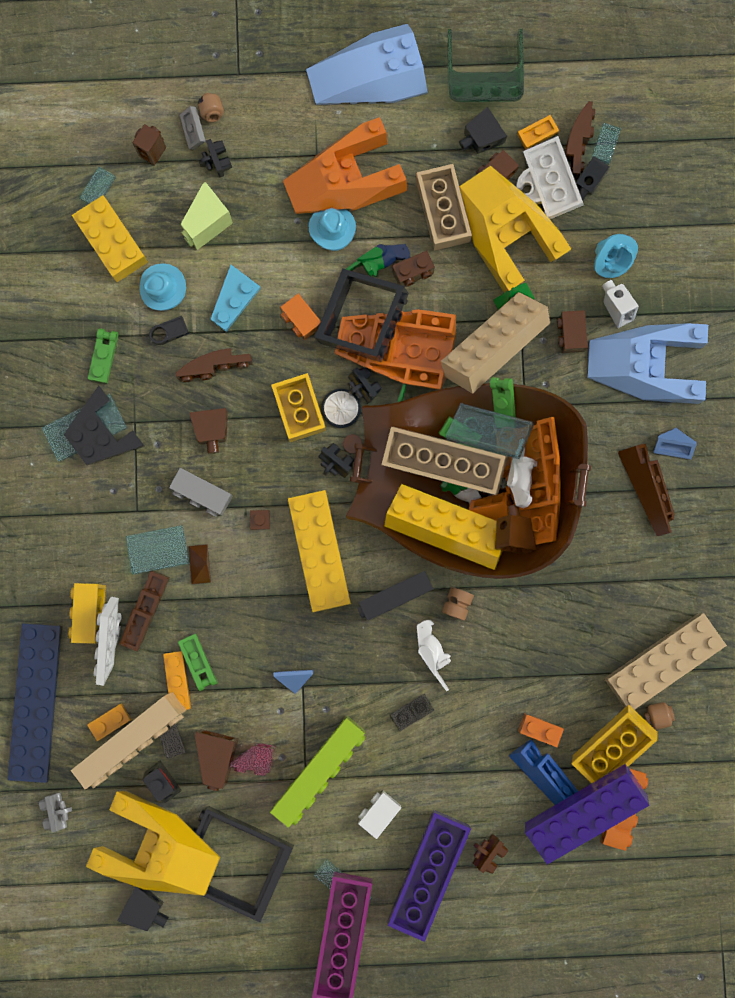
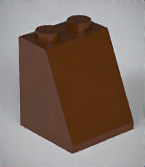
(215, 755)

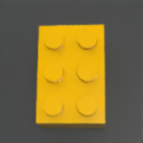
(298, 407)
(87, 604)

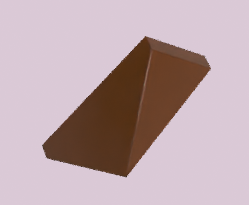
(199, 564)

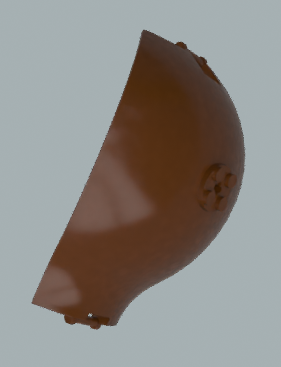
(426, 416)

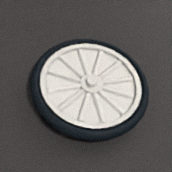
(340, 408)

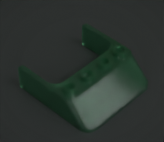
(486, 85)

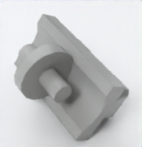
(56, 811)

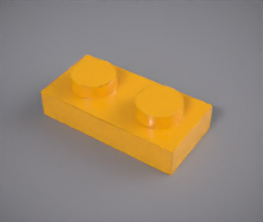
(538, 132)
(109, 722)

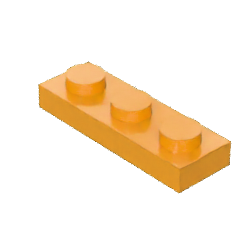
(177, 677)

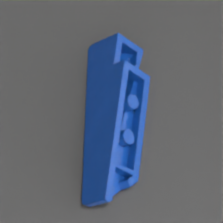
(543, 772)

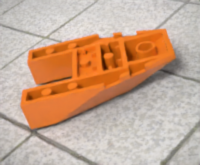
(335, 180)

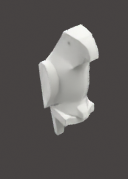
(521, 479)
(431, 650)

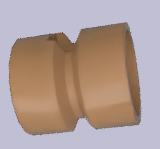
(457, 603)

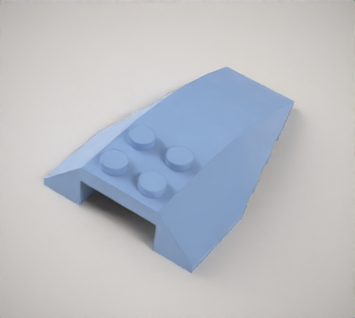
(371, 70)

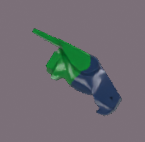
(381, 258)

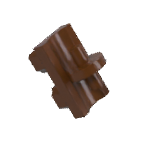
(486, 853)

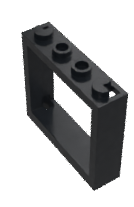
(336, 303)
(395, 596)

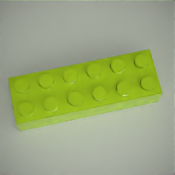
(317, 772)

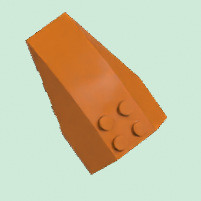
(414, 352)
(545, 486)

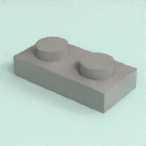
(192, 128)

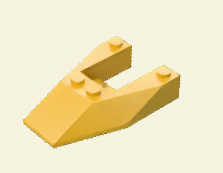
(500, 215)
(169, 856)

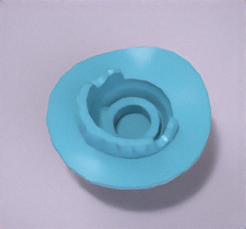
(332, 228)
(615, 255)
(162, 287)

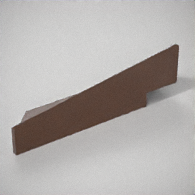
(649, 486)

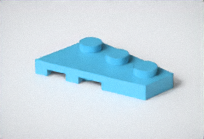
(233, 299)

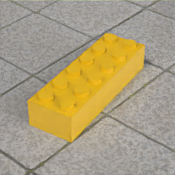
(444, 526)
(319, 551)

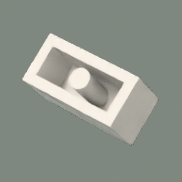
(379, 814)

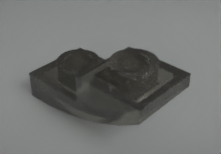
(411, 712)

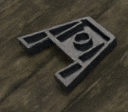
(92, 437)

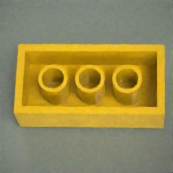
(110, 238)
(614, 745)

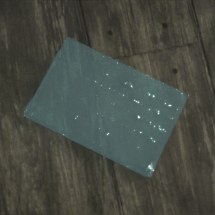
(157, 549)

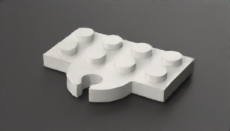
(550, 179)
(107, 639)

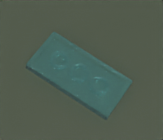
(55, 431)
(490, 431)

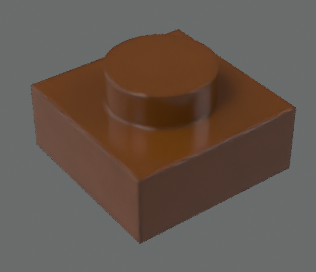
(259, 519)

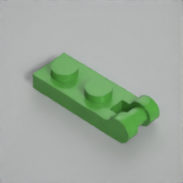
(103, 356)
(503, 400)
(197, 661)

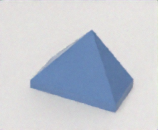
(675, 444)
(293, 679)

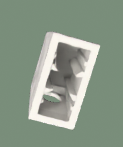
(619, 303)

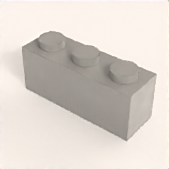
(200, 492)

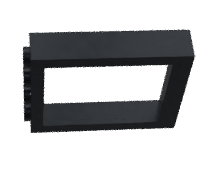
(254, 912)

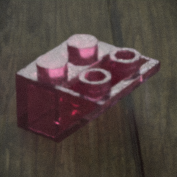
(256, 758)

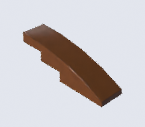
(144, 610)

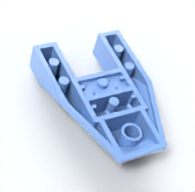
(636, 362)

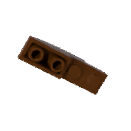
(578, 137)
(205, 365)

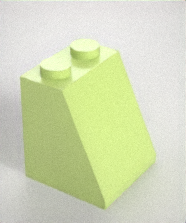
(205, 218)

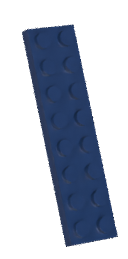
(34, 703)

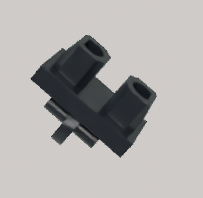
(220, 164)
(360, 385)
(333, 463)

